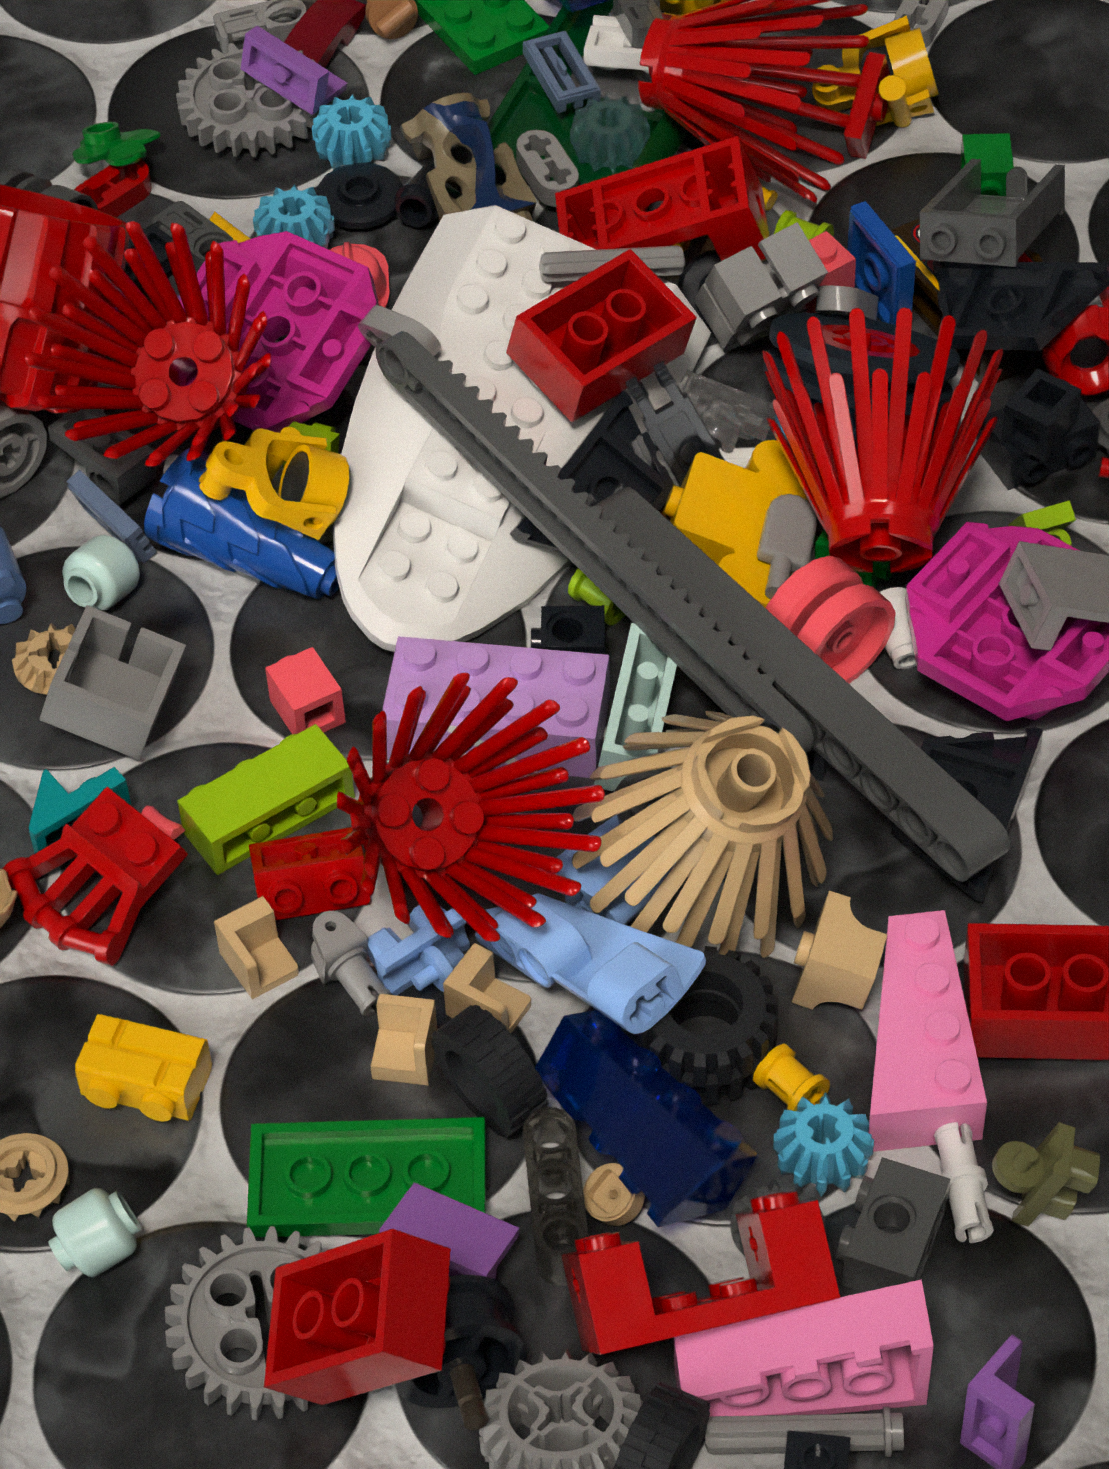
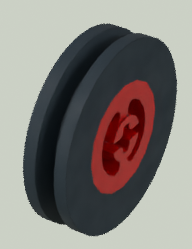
(880, 352)

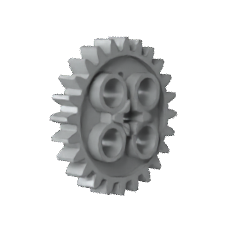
(235, 108)
(209, 1330)

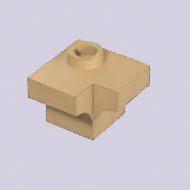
(838, 958)

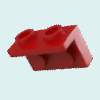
(308, 874)

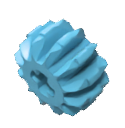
(351, 131)
(296, 212)
(823, 1144)

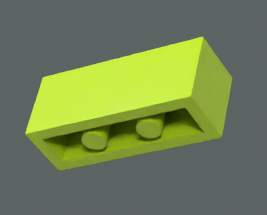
(265, 798)

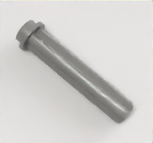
(769, 1432)

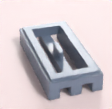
(571, 93)
(110, 516)

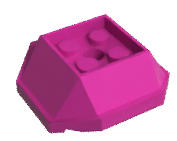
(314, 301)
(973, 641)

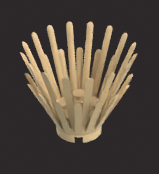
(712, 828)

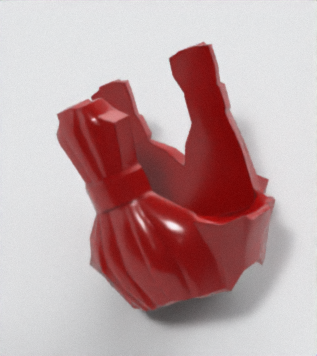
(1090, 323)

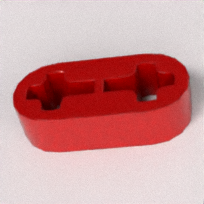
(118, 187)

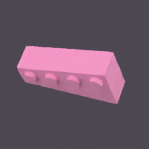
(924, 1040)
(815, 1358)

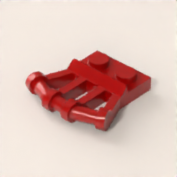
(117, 845)

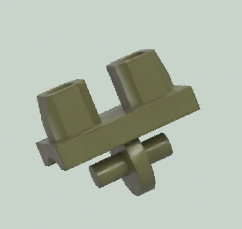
(1046, 1175)

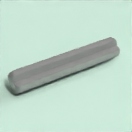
(576, 264)

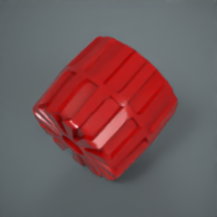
(34, 238)

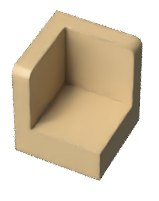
(252, 948)
(475, 984)
(404, 1039)

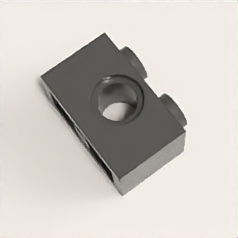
(899, 1199)

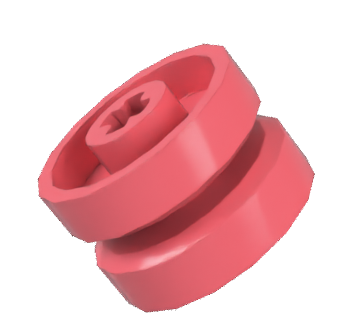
(835, 615)

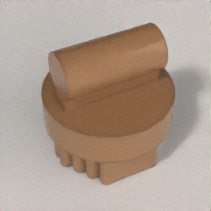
(391, 17)

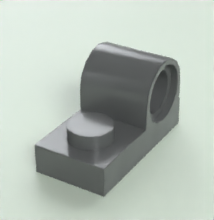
(115, 477)

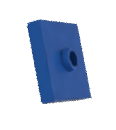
(881, 262)

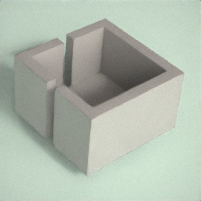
(749, 294)
(106, 697)

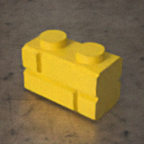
(143, 1068)

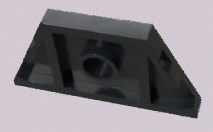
(1017, 304)
(606, 461)
(993, 774)

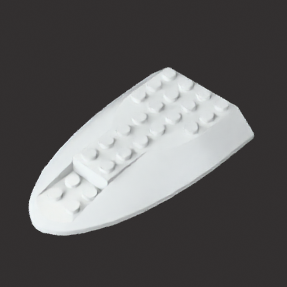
(421, 528)

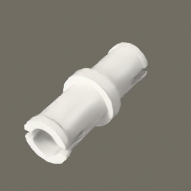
(966, 1182)

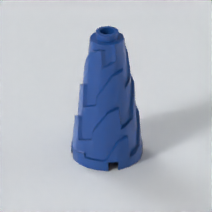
(234, 535)

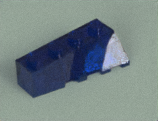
(645, 1119)

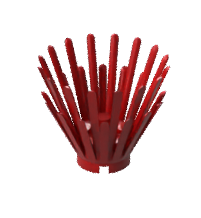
(715, 53)
(153, 348)
(898, 486)
(465, 809)

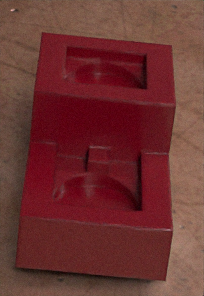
(325, 27)

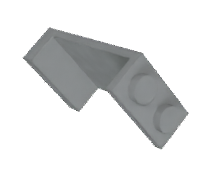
(1053, 584)

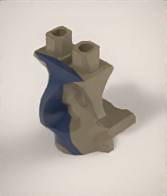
(463, 122)

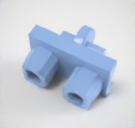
(421, 956)

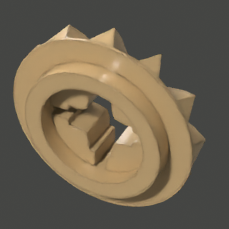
(32, 656)
(47, 1166)

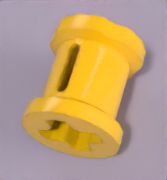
(789, 1078)

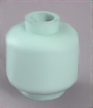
(100, 573)
(94, 1232)

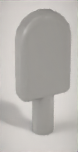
(786, 538)

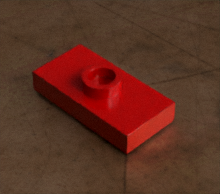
(867, 106)

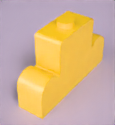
(726, 507)

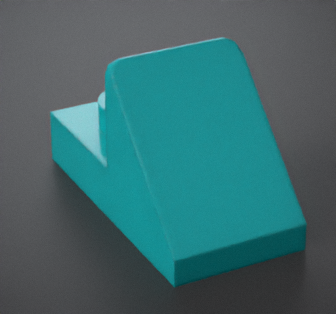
(57, 808)

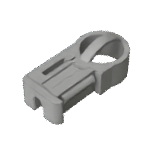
(233, 24)

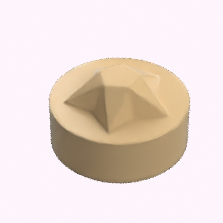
(608, 1197)

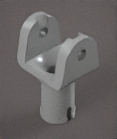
(343, 957)

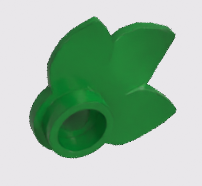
(117, 148)

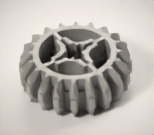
(560, 1407)

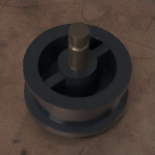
(477, 1349)

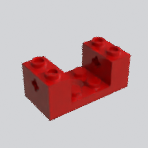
(701, 193)
(785, 1264)

